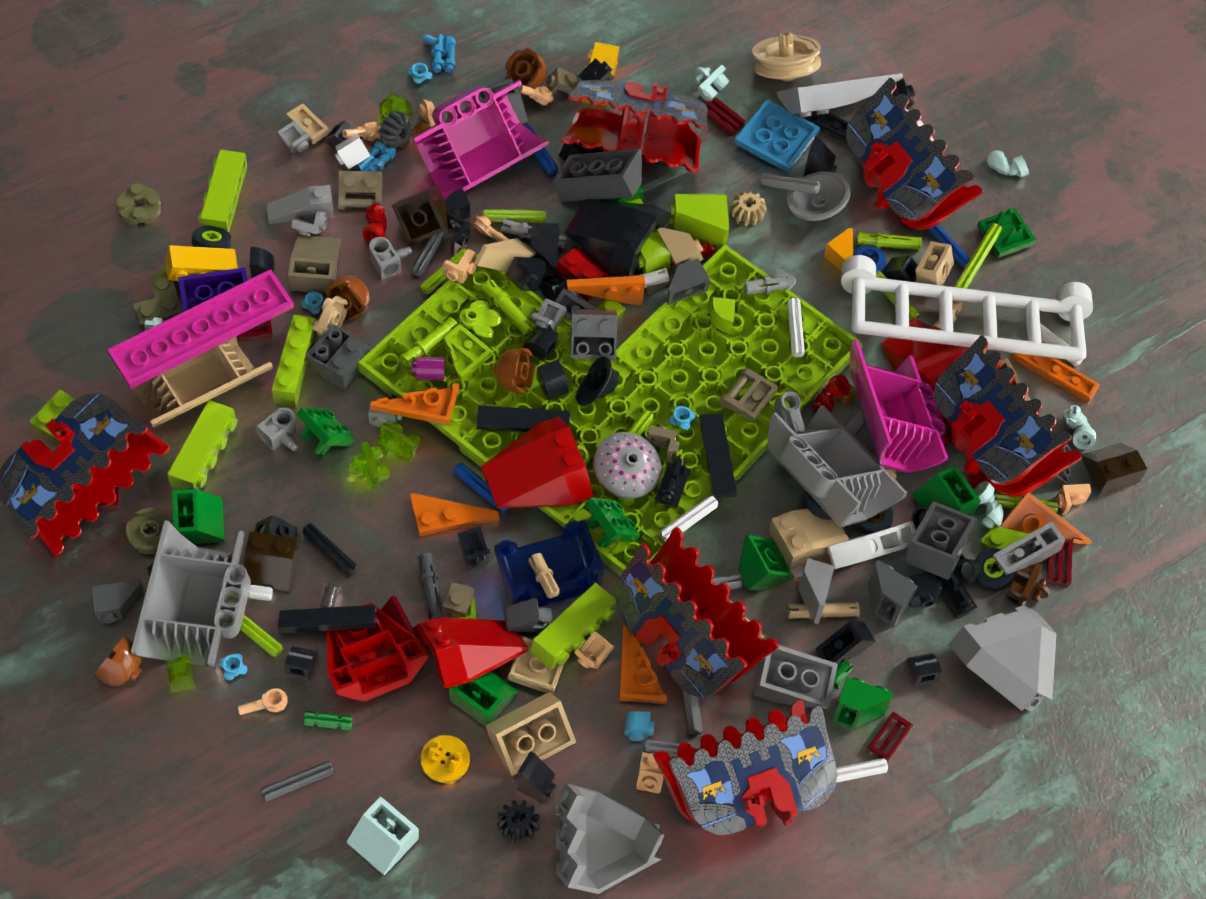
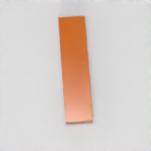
(1059, 374)

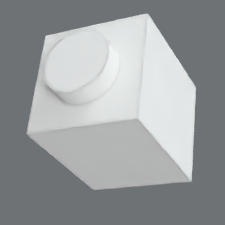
(351, 151)

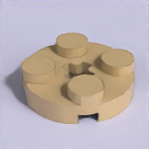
(332, 313)

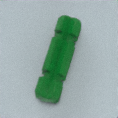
(328, 720)

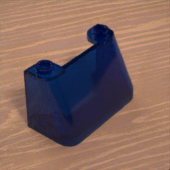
(569, 556)

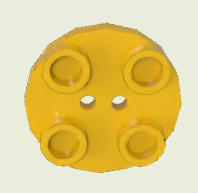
(455, 764)

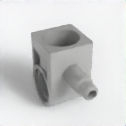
(385, 258)
(274, 433)

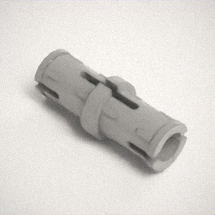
(753, 286)

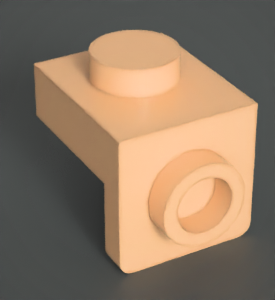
(460, 271)
(594, 651)
(649, 776)

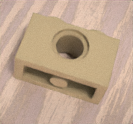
(935, 264)

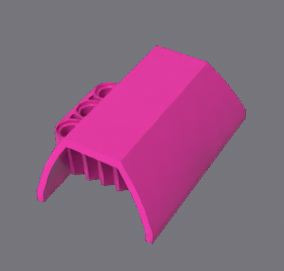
(475, 141)
(899, 414)

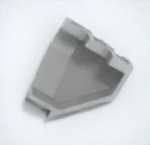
(1011, 655)
(601, 840)

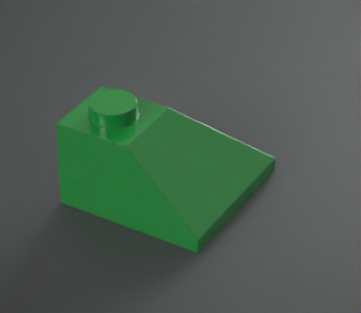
(762, 564)

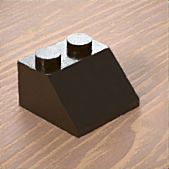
(422, 214)
(1114, 467)
(271, 560)

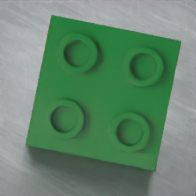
(1014, 233)
(325, 427)
(613, 521)

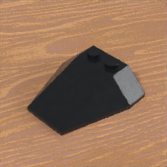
(615, 232)

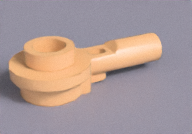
(541, 94)
(425, 111)
(367, 131)
(482, 225)
(274, 701)

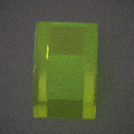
(392, 104)
(180, 674)

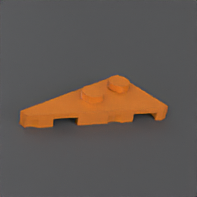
(619, 289)
(427, 405)
(1033, 514)
(441, 515)
(637, 679)

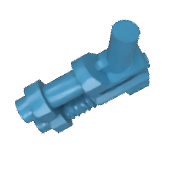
(441, 47)
(375, 164)

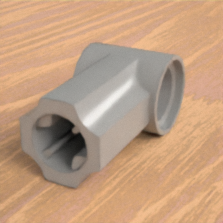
(790, 415)

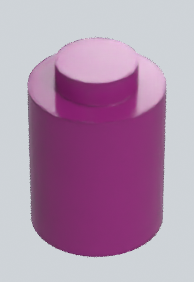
(428, 368)

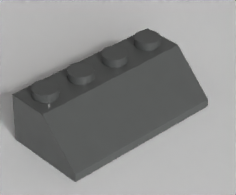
(599, 175)

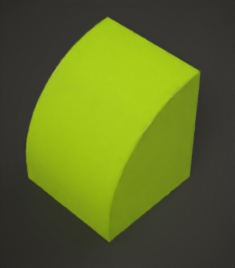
(723, 314)

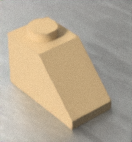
(681, 245)

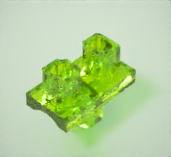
(397, 443)
(365, 465)

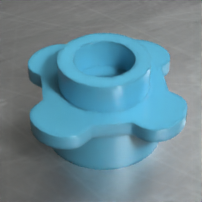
(419, 73)
(310, 298)
(686, 413)
(228, 661)

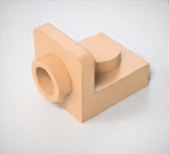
(1072, 494)

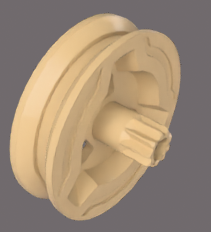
(786, 57)

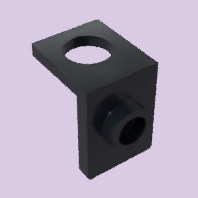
(463, 235)
(276, 526)

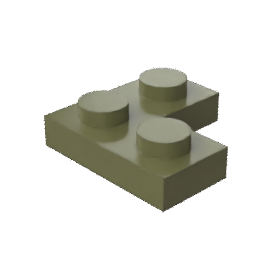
(163, 305)

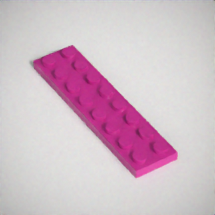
(200, 328)

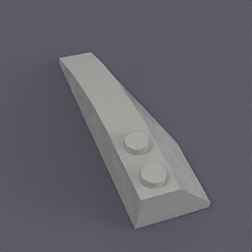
(831, 95)

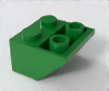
(948, 489)
(198, 516)
(483, 697)
(861, 703)

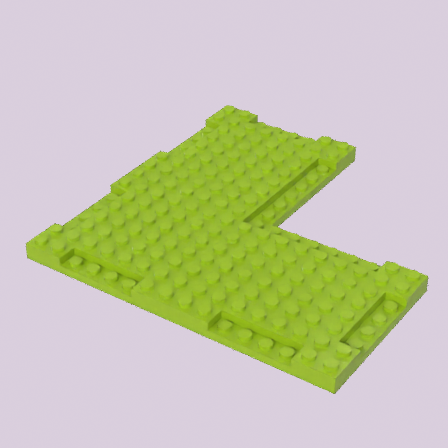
(663, 365)

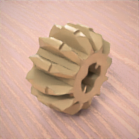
(748, 208)

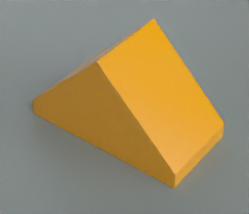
(840, 248)

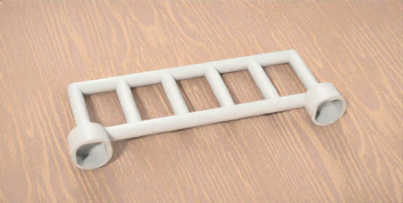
(1071, 303)

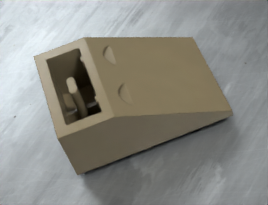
(313, 263)

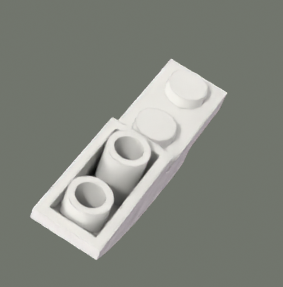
(871, 545)

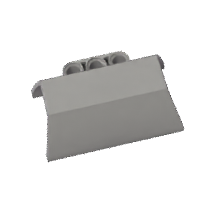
(834, 468)
(190, 600)

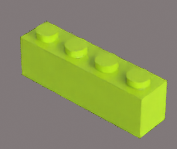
(223, 189)
(654, 253)
(294, 361)
(202, 446)
(573, 626)

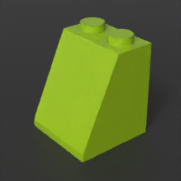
(702, 217)

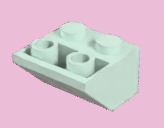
(383, 836)

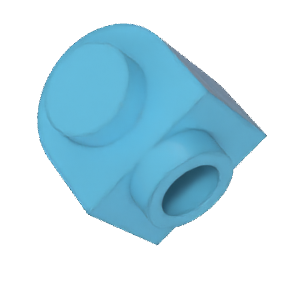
(638, 725)

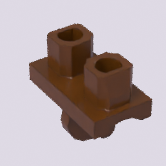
(1021, 592)

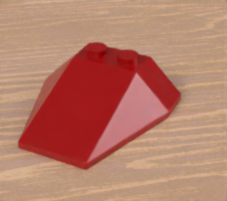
(929, 357)
(539, 469)
(468, 647)
(373, 659)

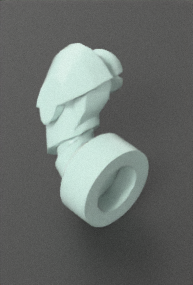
(997, 161)
(1083, 436)
(994, 511)

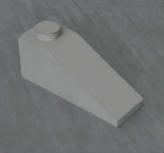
(301, 205)
(1030, 549)
(814, 586)

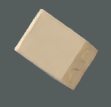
(804, 536)

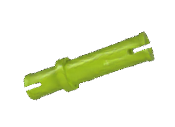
(891, 241)
(502, 301)
(422, 347)

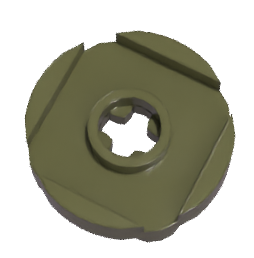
(139, 194)
(139, 524)

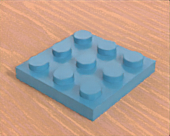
(777, 135)

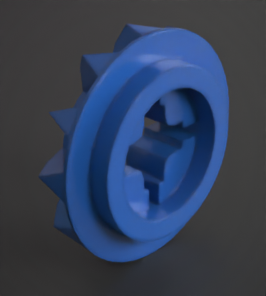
(874, 253)

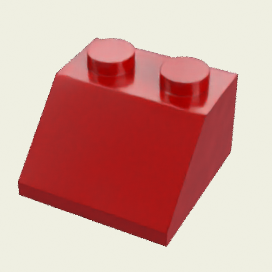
(579, 265)

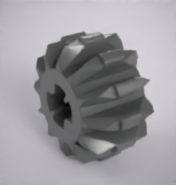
(396, 129)

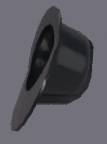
(598, 382)

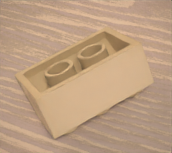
(534, 727)

